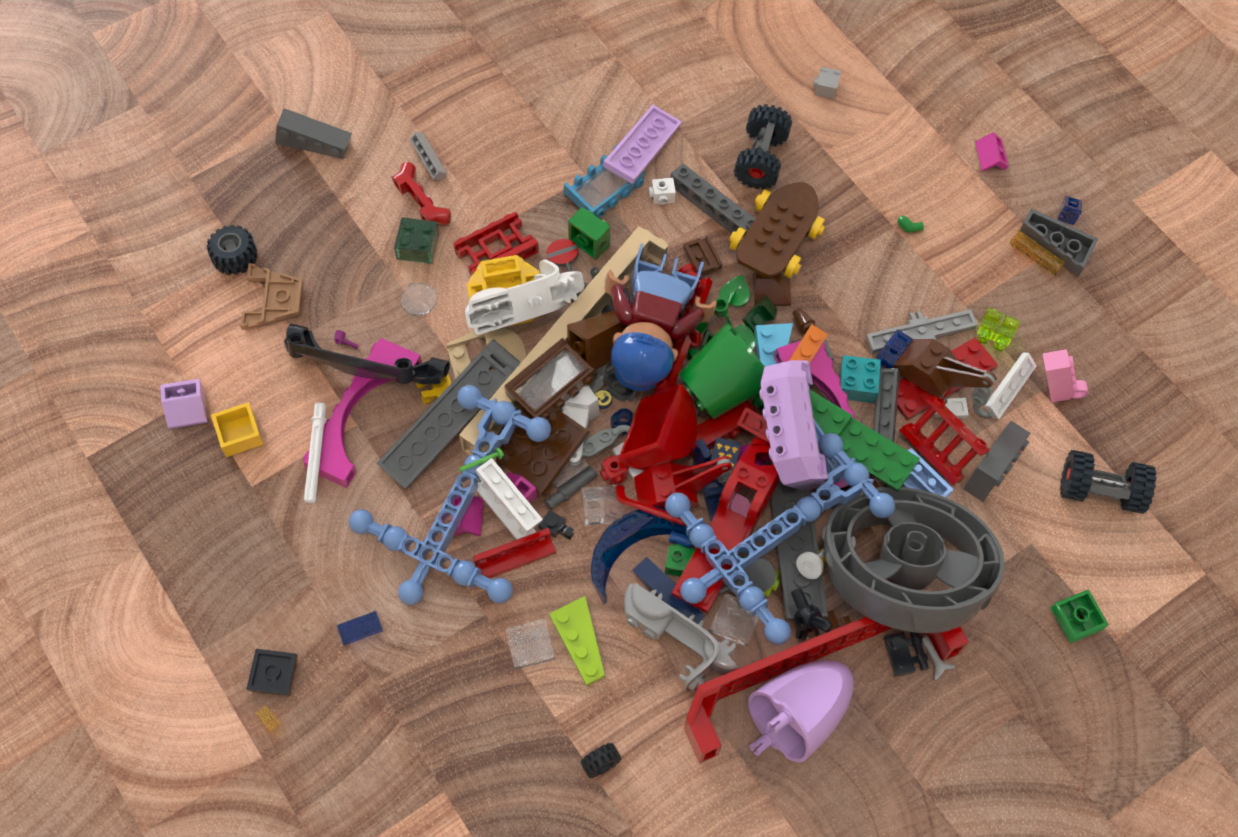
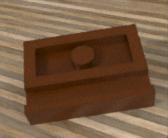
(702, 250)

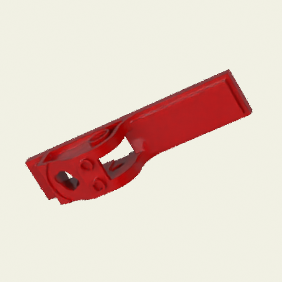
(730, 526)

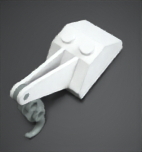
(585, 408)

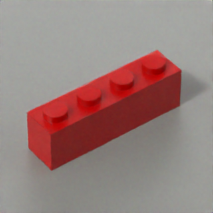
(721, 427)

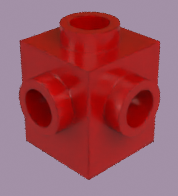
(613, 470)

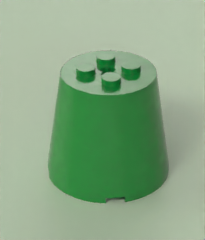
(723, 373)

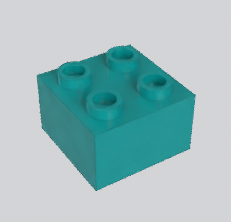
(860, 378)

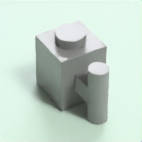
(827, 82)

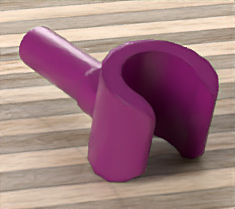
(340, 339)

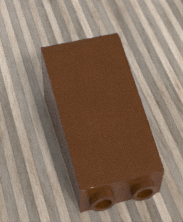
(594, 338)

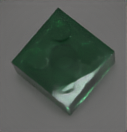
(416, 240)

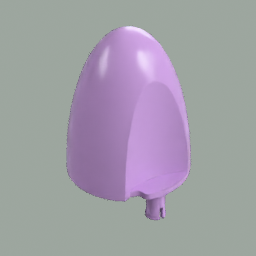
(801, 708)

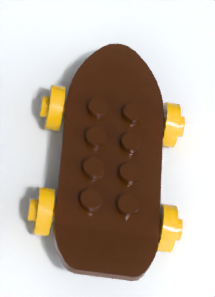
(778, 230)

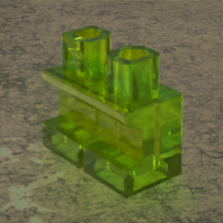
(1001, 336)

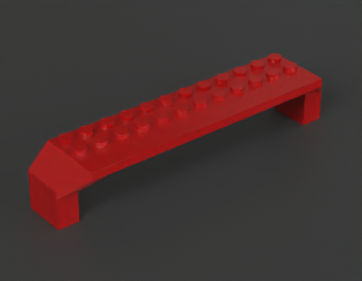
(698, 723)

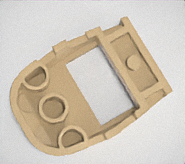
(458, 352)

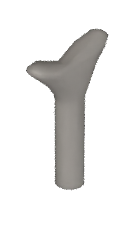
(940, 666)

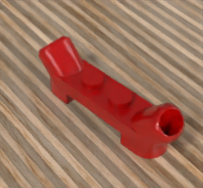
(405, 183)

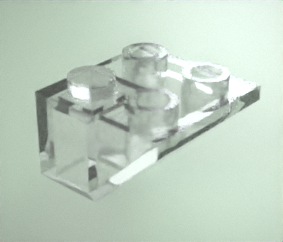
(601, 505)

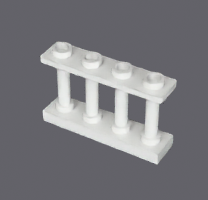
(506, 500)

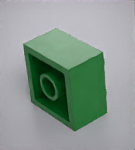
(589, 233)

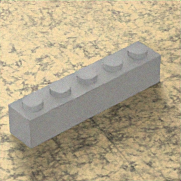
(428, 156)

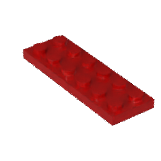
(912, 398)

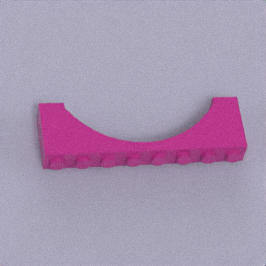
(822, 377)
(333, 459)

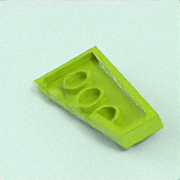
(578, 636)

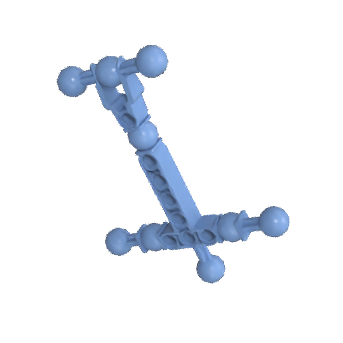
(806, 510)
(463, 572)

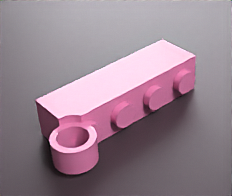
(1062, 377)

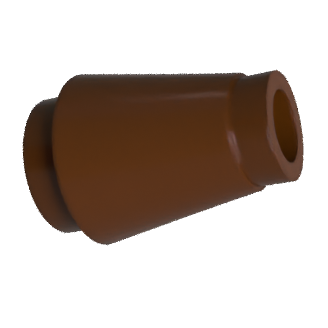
(802, 320)

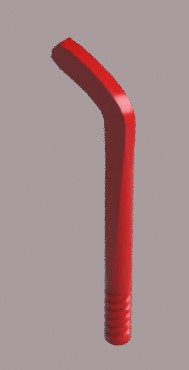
(621, 497)

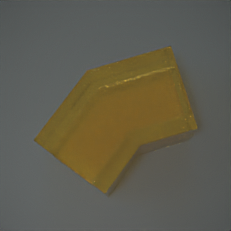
(267, 718)

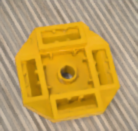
(501, 273)

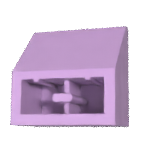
(184, 403)

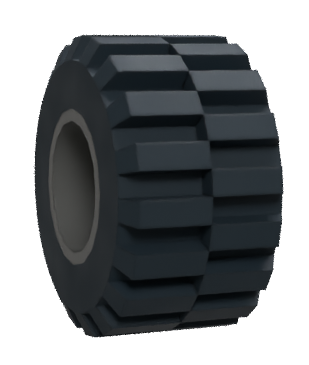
(232, 249)

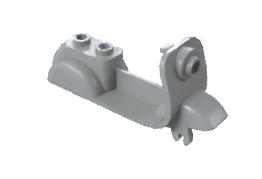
(656, 617)

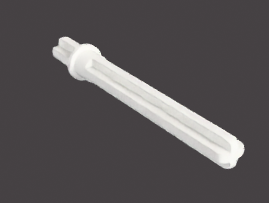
(318, 422)

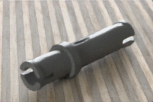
(565, 492)

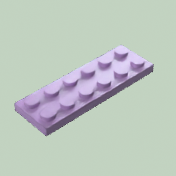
(642, 144)

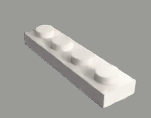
(1011, 385)

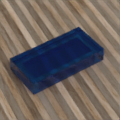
(359, 628)

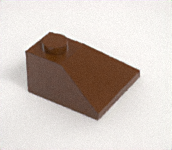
(775, 288)

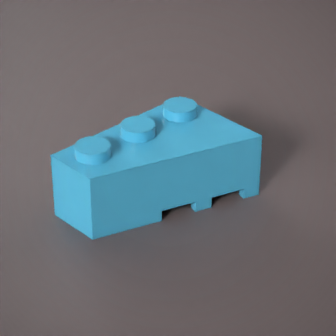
(770, 338)

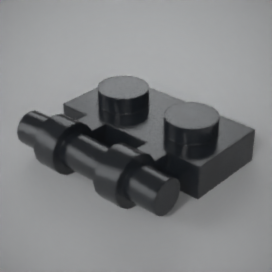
(900, 655)

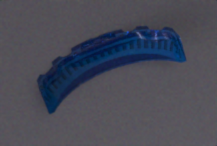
(621, 535)

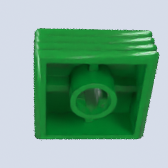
(1083, 605)

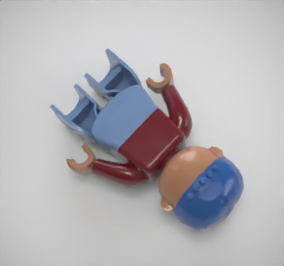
(644, 348)

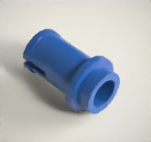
(679, 538)

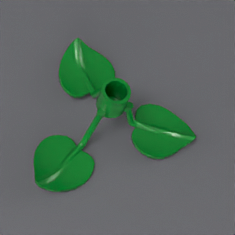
(738, 294)

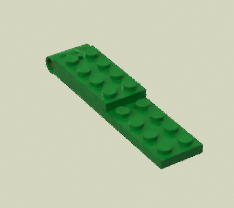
(880, 455)

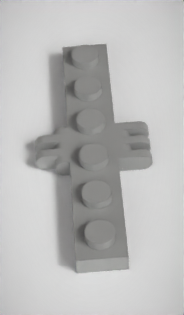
(923, 328)

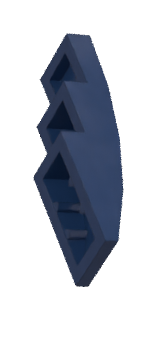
(656, 579)

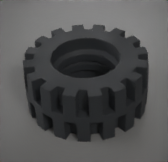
(601, 760)

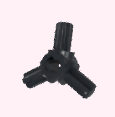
(808, 616)

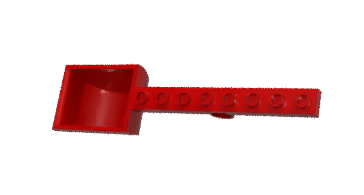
(667, 420)

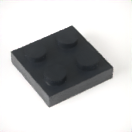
(272, 672)

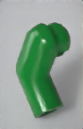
(908, 226)

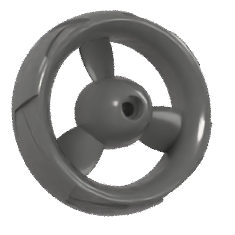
(912, 559)

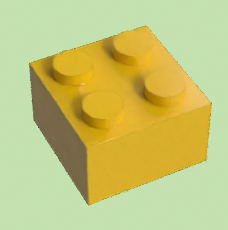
(237, 429)

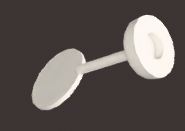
(810, 564)

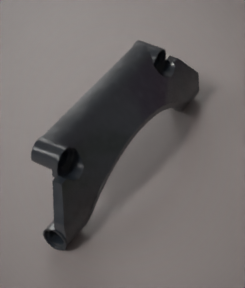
(301, 343)

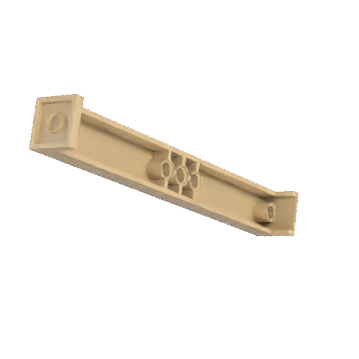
(588, 305)

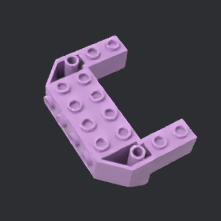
(792, 425)

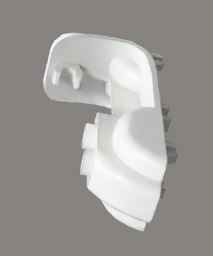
(503, 307)

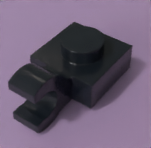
(556, 525)

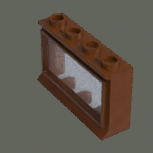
(549, 381)

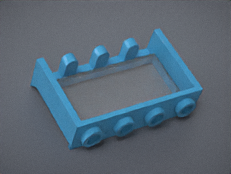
(600, 189)

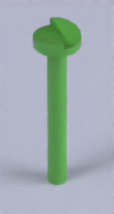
(498, 453)

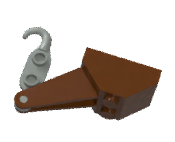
(937, 369)

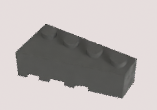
(311, 135)
(1060, 239)
(998, 461)

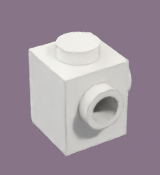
(662, 191)

